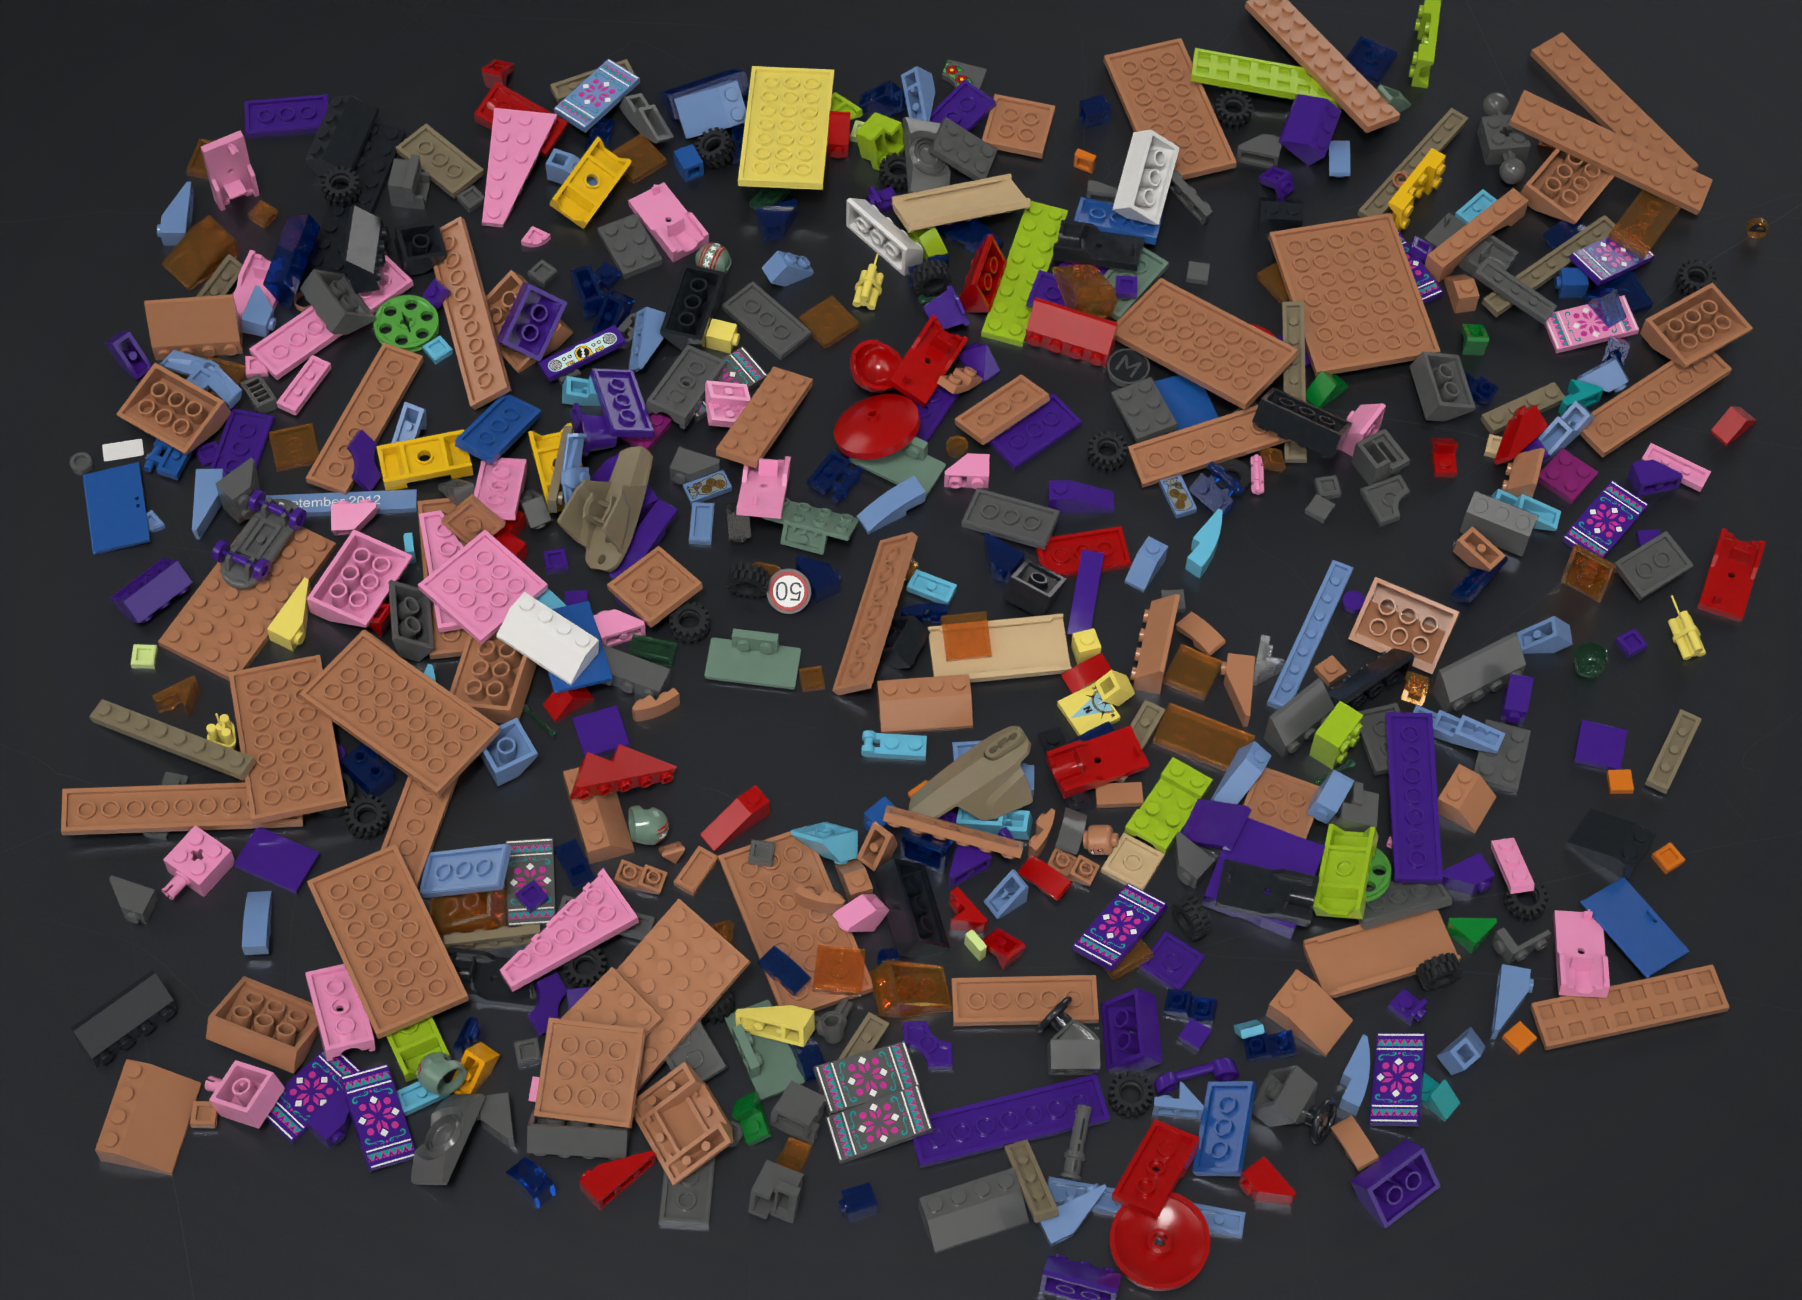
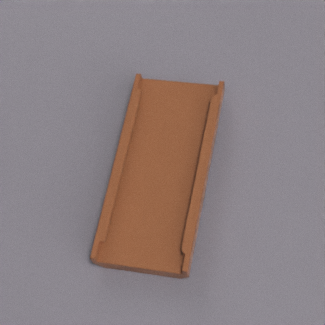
(1371, 957)

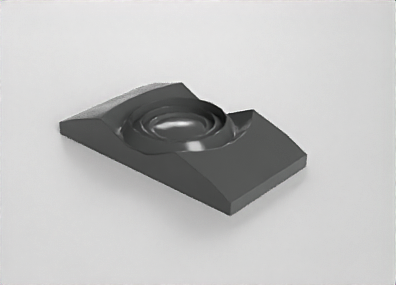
(923, 168)
(445, 1139)

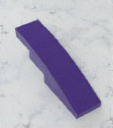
(647, 535)
(1085, 591)

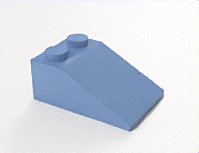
(711, 108)

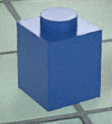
(688, 163)
(1571, 283)
(876, 814)

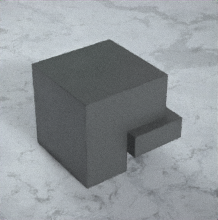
(407, 184)
(1379, 457)
(1357, 810)
(799, 1112)
(776, 1192)

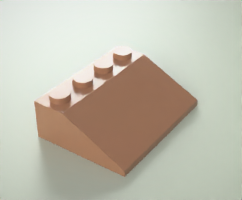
(1565, 186)
(500, 302)
(194, 326)
(1695, 326)
(174, 410)
(1404, 621)
(493, 679)
(264, 1024)
(147, 1118)

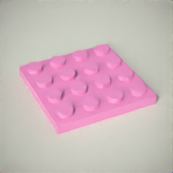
(481, 585)

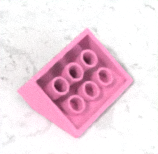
(357, 580)

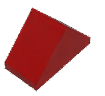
(1732, 425)
(567, 702)

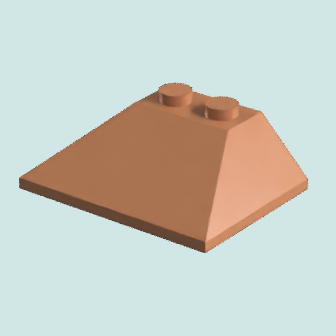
(682, 1122)

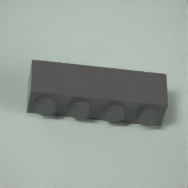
(636, 674)

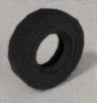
(1241, 469)

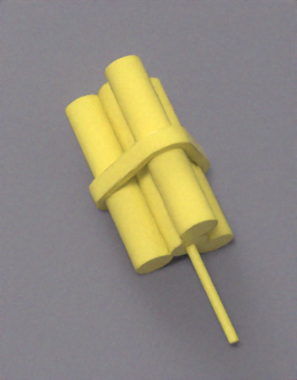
(868, 287)
(1686, 635)
(223, 732)

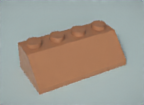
(1155, 644)
(925, 704)
(599, 823)

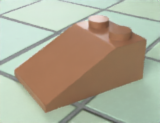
(1309, 1013)

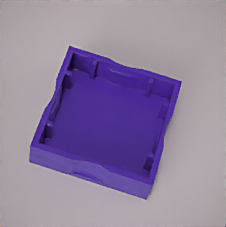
(1270, 849)

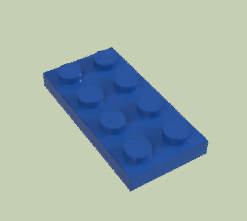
(1109, 221)
(498, 428)
(1224, 1128)

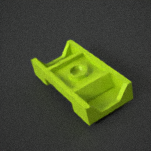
(1427, 32)
(1169, 805)
(1345, 873)
(413, 1044)

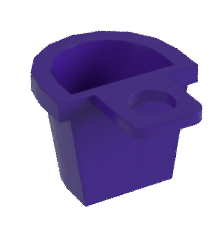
(947, 309)
(596, 429)

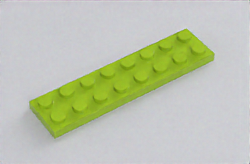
(1254, 75)
(1029, 253)

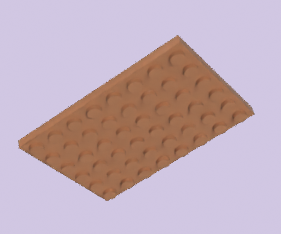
(1355, 293)

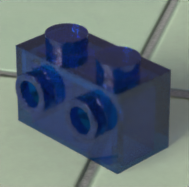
(587, 290)
(368, 771)

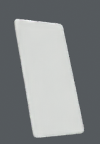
(123, 450)

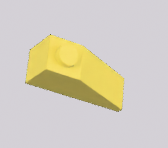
(291, 622)
(779, 1023)

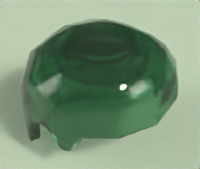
(1590, 660)

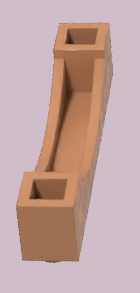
(1451, 252)

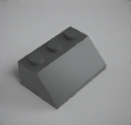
(336, 302)
(1441, 386)
(1500, 522)
(410, 621)
(1298, 719)

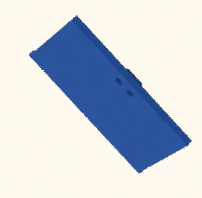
(1186, 401)
(113, 508)
(598, 670)
(1635, 927)

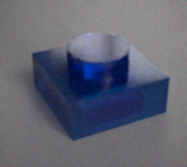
(608, 275)

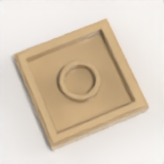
(1132, 862)

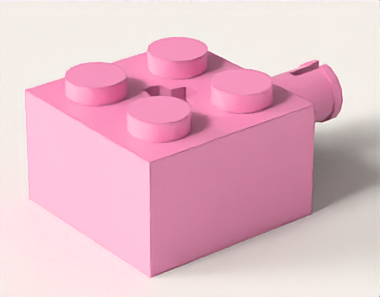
(197, 862)
(245, 1093)

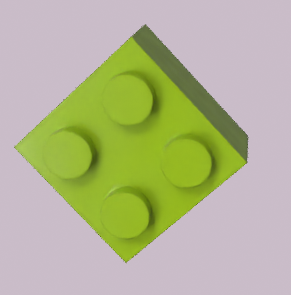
(1336, 735)

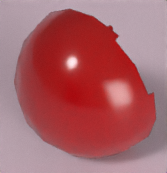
(873, 365)

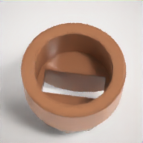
(1397, 175)

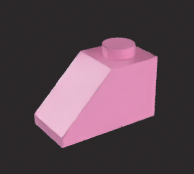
(617, 627)

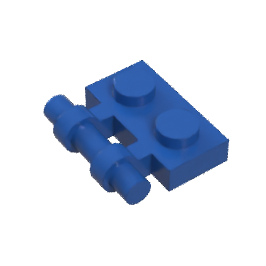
(169, 465)

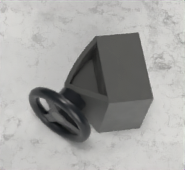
(1074, 1047)
(1289, 1099)

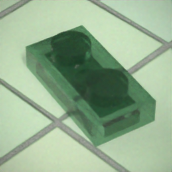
(768, 197)
(653, 649)

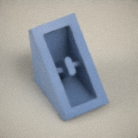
(1007, 895)

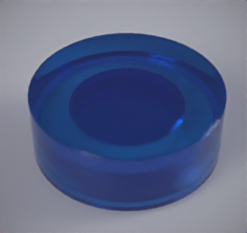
(887, 954)

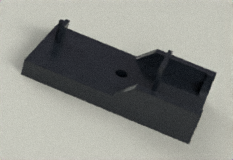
(1088, 245)
(1289, 898)
(476, 971)

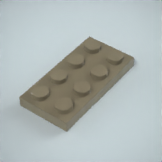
(444, 162)

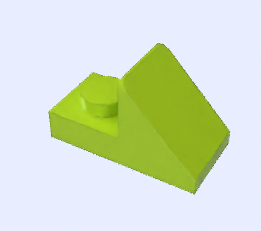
(930, 241)

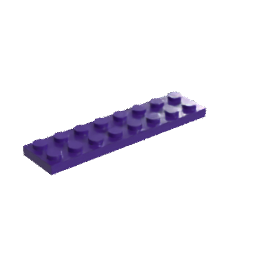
(1413, 798)
(1008, 1120)

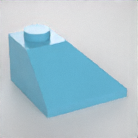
(830, 841)

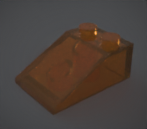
(200, 252)
(1086, 289)
(1589, 573)
(469, 911)
(910, 989)

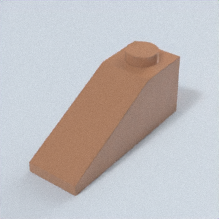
(1238, 681)

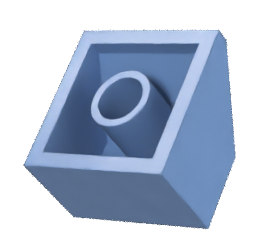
(509, 753)

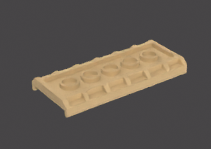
(959, 202)
(1018, 650)

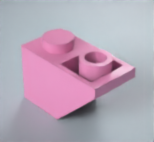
(969, 472)
(351, 516)
(861, 914)

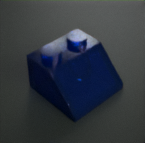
(927, 850)

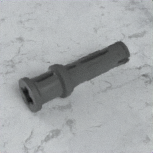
(1074, 1155)

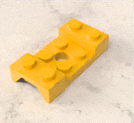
(1423, 179)
(576, 197)
(545, 453)
(402, 465)

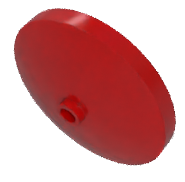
(877, 426)
(1166, 1267)

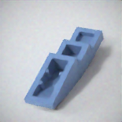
(1464, 731)

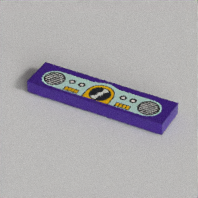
(582, 353)

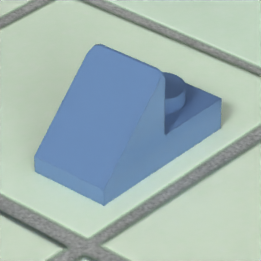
(410, 423)
(1183, 1107)

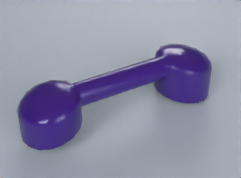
(1222, 1068)

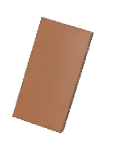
(1119, 795)
(696, 870)

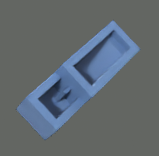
(1565, 428)
(892, 505)
(257, 923)
(1356, 1077)

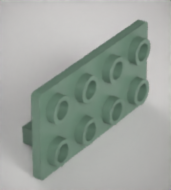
(905, 463)
(810, 526)
(753, 660)
(767, 1061)

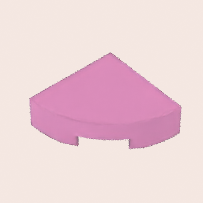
(535, 238)
(254, 368)

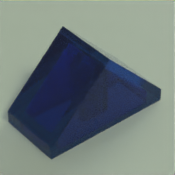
(1606, 305)

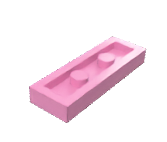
(304, 385)
(1693, 475)
(1512, 865)

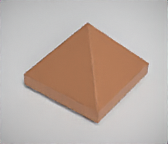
(672, 851)

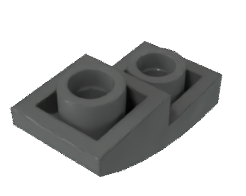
(1071, 831)

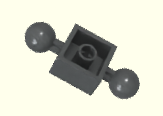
(1502, 142)

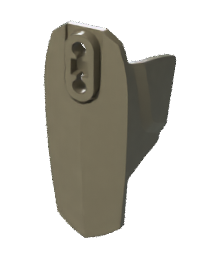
(606, 513)
(981, 781)

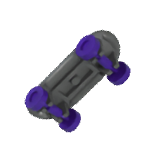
(260, 540)

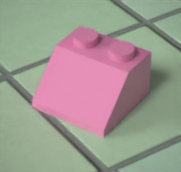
(1366, 422)

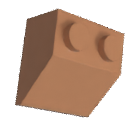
(1523, 473)
(1466, 799)

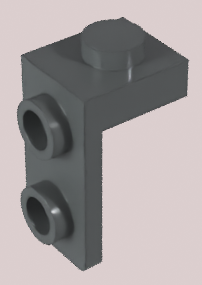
(1510, 951)

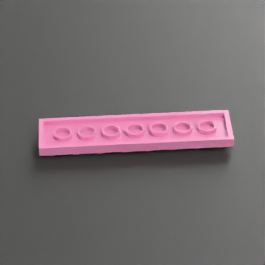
(308, 333)

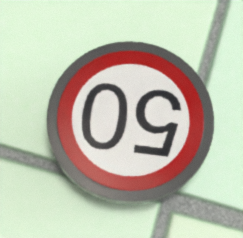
(789, 591)

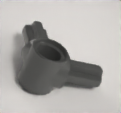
(832, 1023)

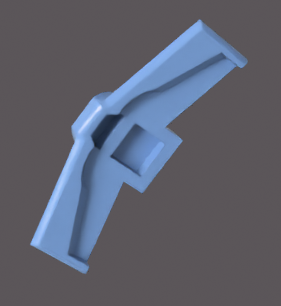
(205, 375)
(572, 473)

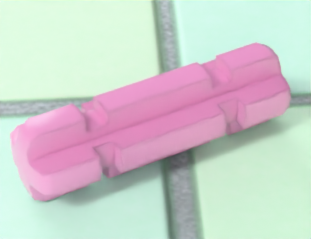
(1257, 475)

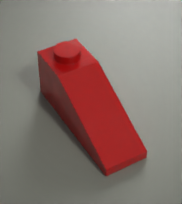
(1520, 432)
(737, 818)
(612, 1178)

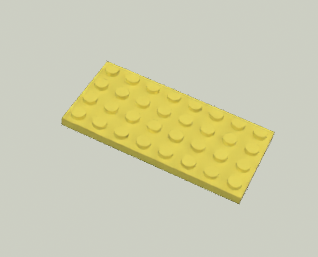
(786, 128)

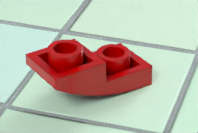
(1086, 673)
(1044, 877)

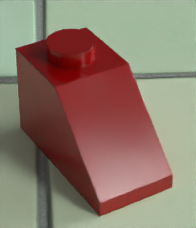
(838, 134)
(1266, 1184)

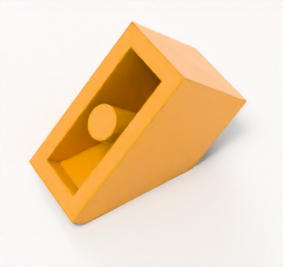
(479, 1062)

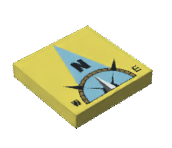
(1087, 710)

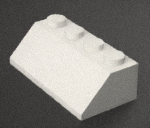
(1146, 177)
(882, 235)
(548, 638)

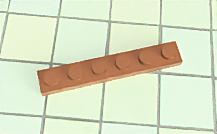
(945, 830)

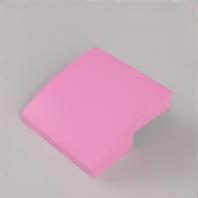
(725, 402)

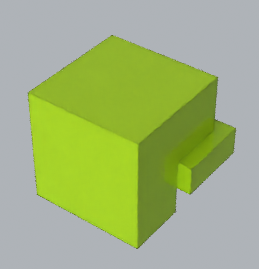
(879, 138)

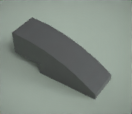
(645, 118)

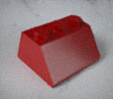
(983, 277)

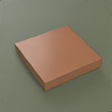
(471, 519)

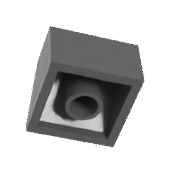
(237, 489)

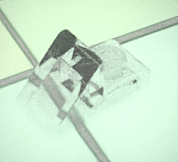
(1265, 664)

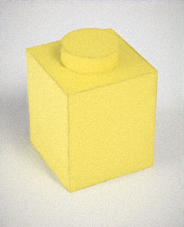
(722, 336)
(1085, 645)
(1114, 688)

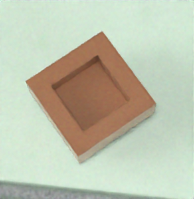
(1330, 670)
(203, 1115)

